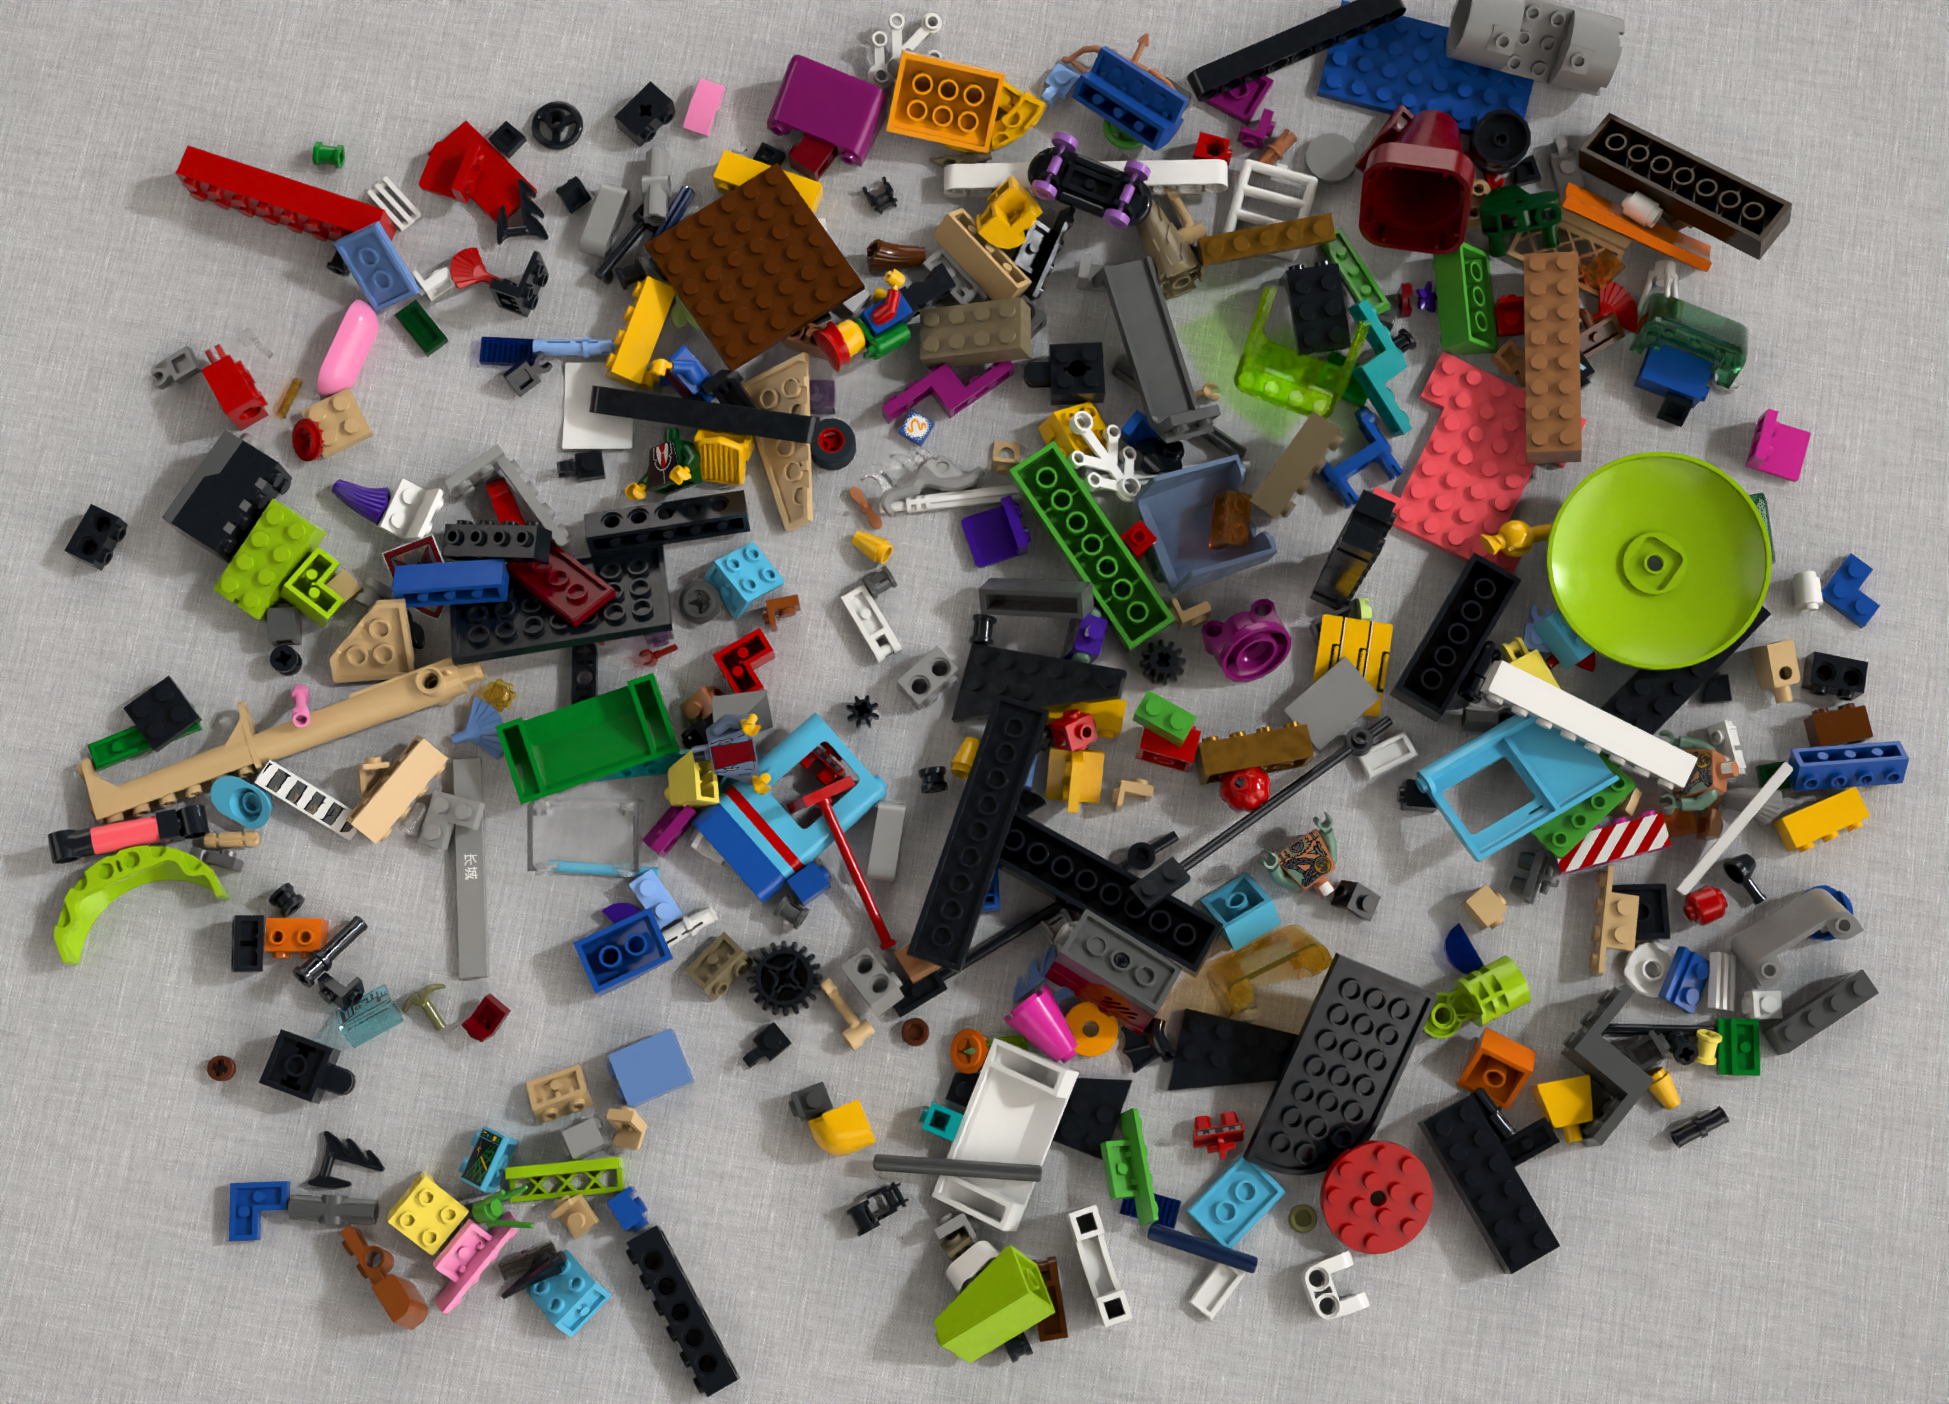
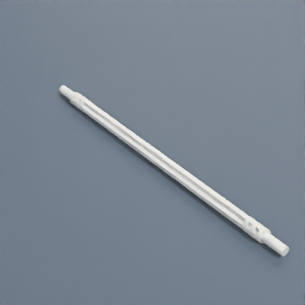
(989, 495)

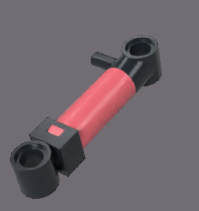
(165, 827)

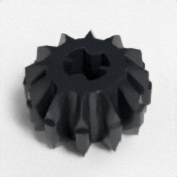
(1173, 666)

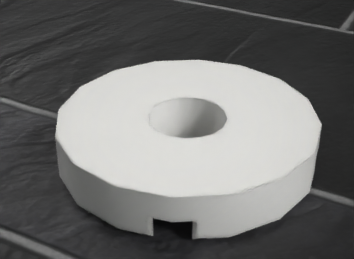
(1635, 965)

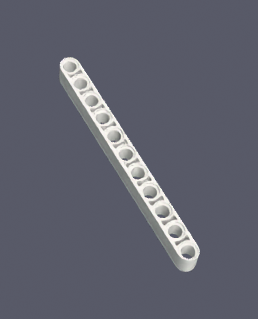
(1186, 176)

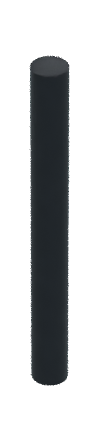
(1643, 1029)

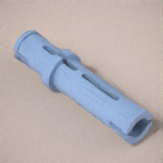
(582, 347)

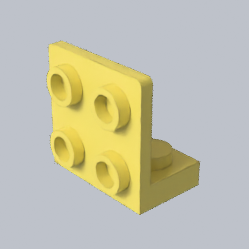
(426, 1214)

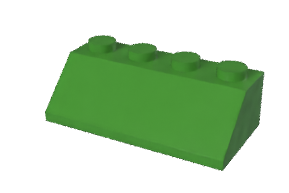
(1465, 301)

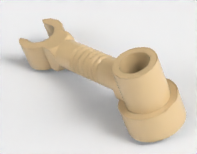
(1190, 232)
(858, 1030)

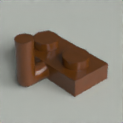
(1598, 333)

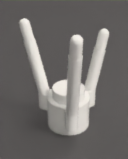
(1665, 276)

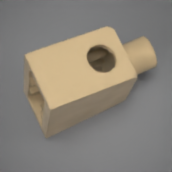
(1776, 668)

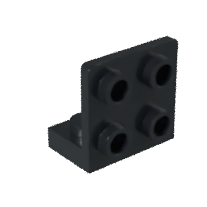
(525, 296)

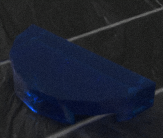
(1461, 952)

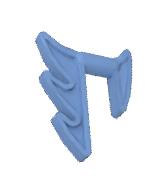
(1035, 978)

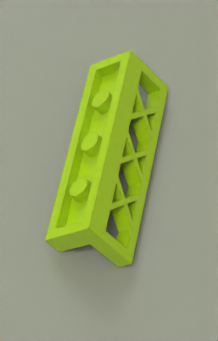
(563, 1168)

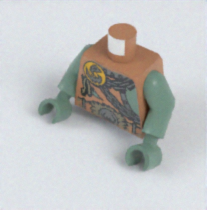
(1706, 779)
(1306, 860)

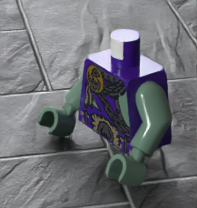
(1085, 637)

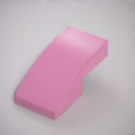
(703, 107)

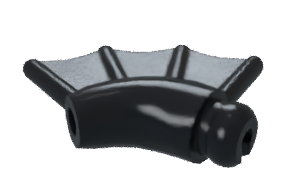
(1148, 1045)

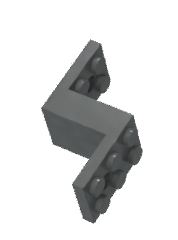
(1606, 1066)

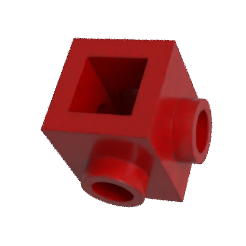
(1074, 730)

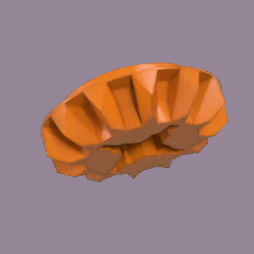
(965, 1040)

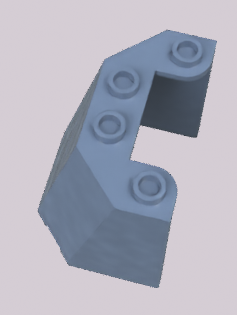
(1180, 515)

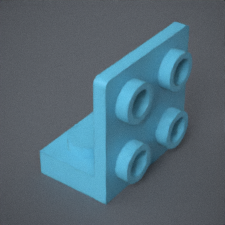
(743, 578)
(569, 1296)

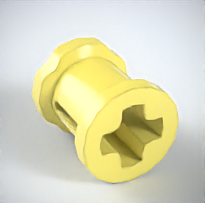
(1707, 1046)

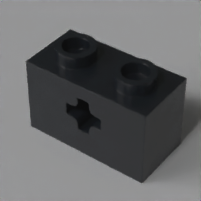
(645, 114)

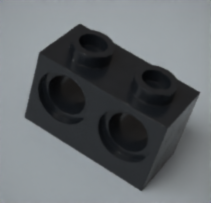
(90, 534)
(1834, 669)
(247, 943)

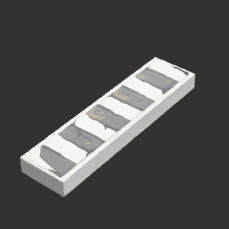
(306, 799)

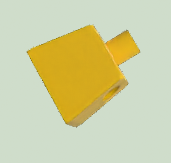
(1566, 1104)

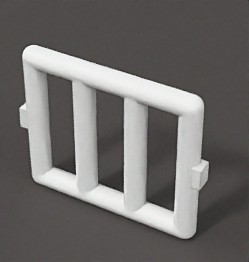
(1279, 171)

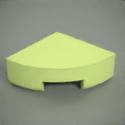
(1363, 610)

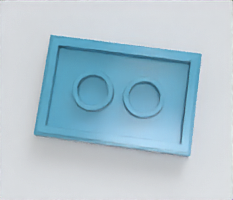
(1235, 1202)

